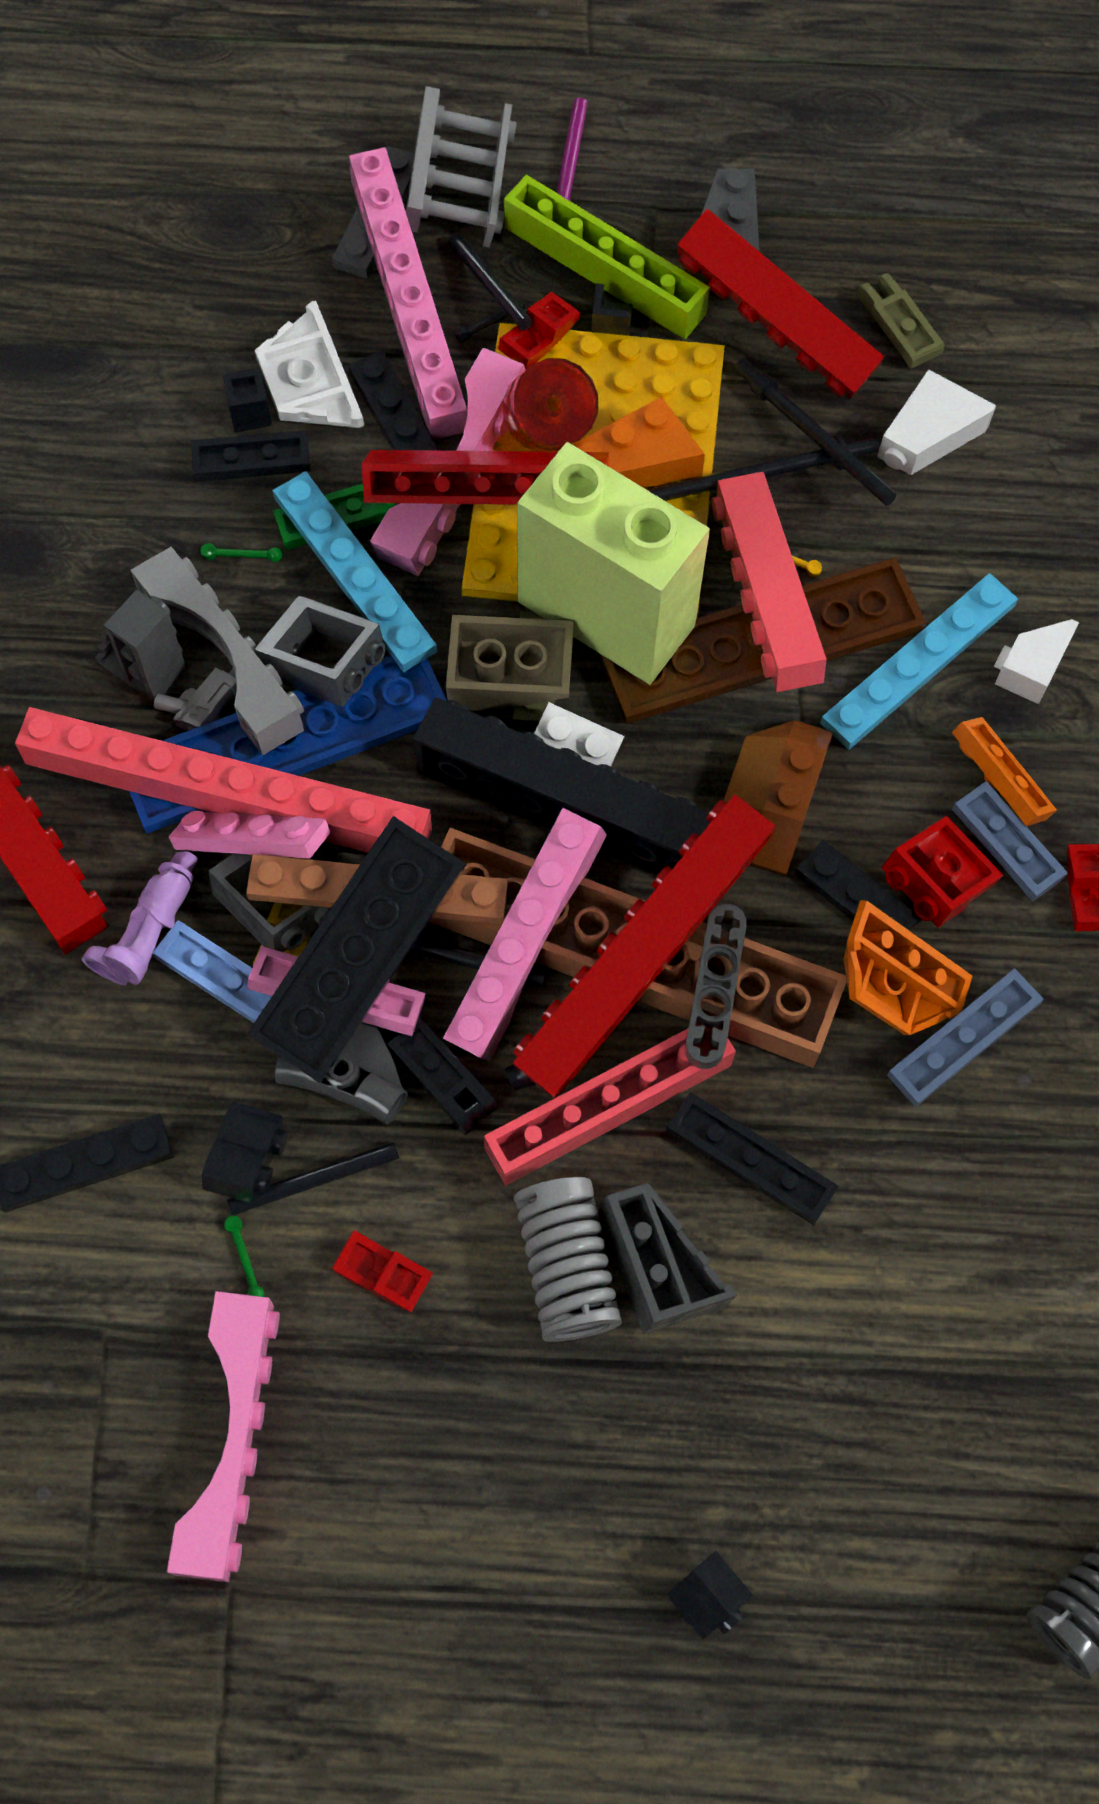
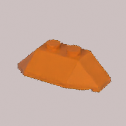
(900, 974)

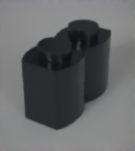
(243, 1153)

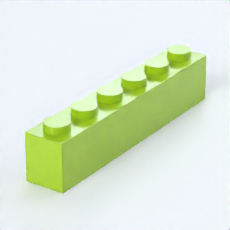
(606, 256)

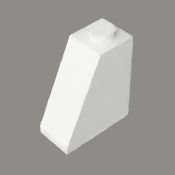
(934, 423)

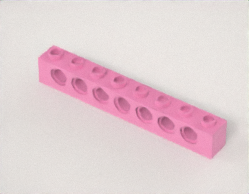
(408, 294)

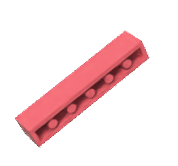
(769, 582)
(599, 1106)

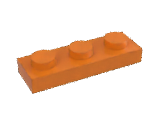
(1003, 771)

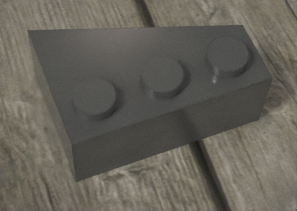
(735, 203)
(658, 1262)

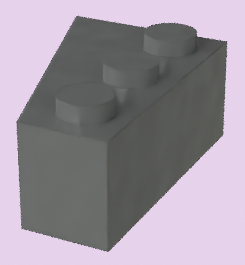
(142, 645)

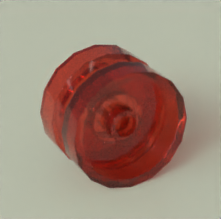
(545, 383)

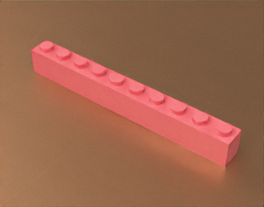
(206, 779)

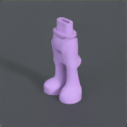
(155, 910)

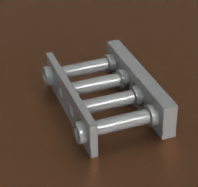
(426, 175)

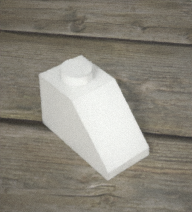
(1033, 659)

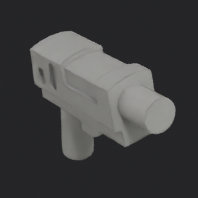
(200, 705)

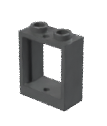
(299, 626)
(231, 878)

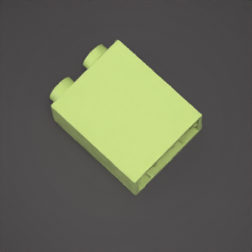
(610, 561)

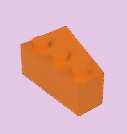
(648, 446)

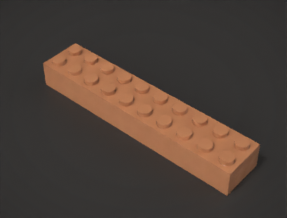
(777, 998)

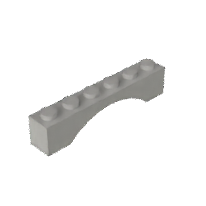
(262, 706)

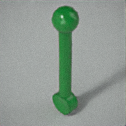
(209, 553)
(234, 1226)

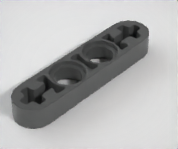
(714, 985)

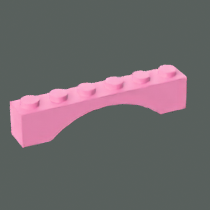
(412, 530)
(502, 975)
(207, 1533)

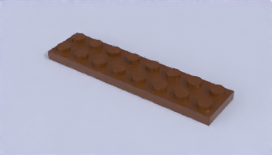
(720, 654)

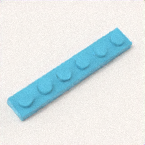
(354, 570)
(918, 661)

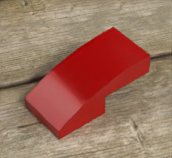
(550, 323)
(1084, 885)
(381, 1271)

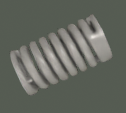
(577, 1259)

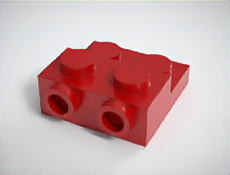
(940, 872)

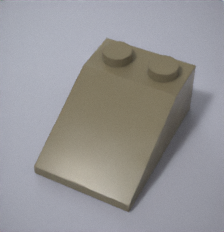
(508, 661)

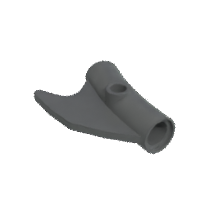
(370, 1077)

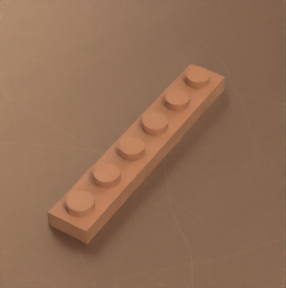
(322, 882)

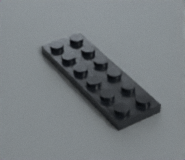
(356, 949)

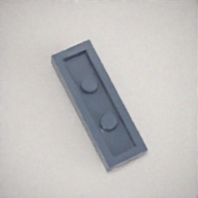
(1009, 841)

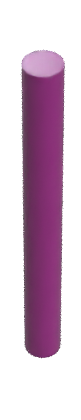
(572, 147)

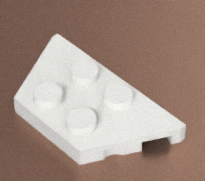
(307, 374)

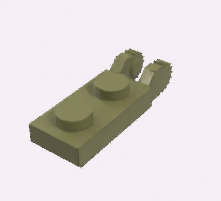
(901, 321)

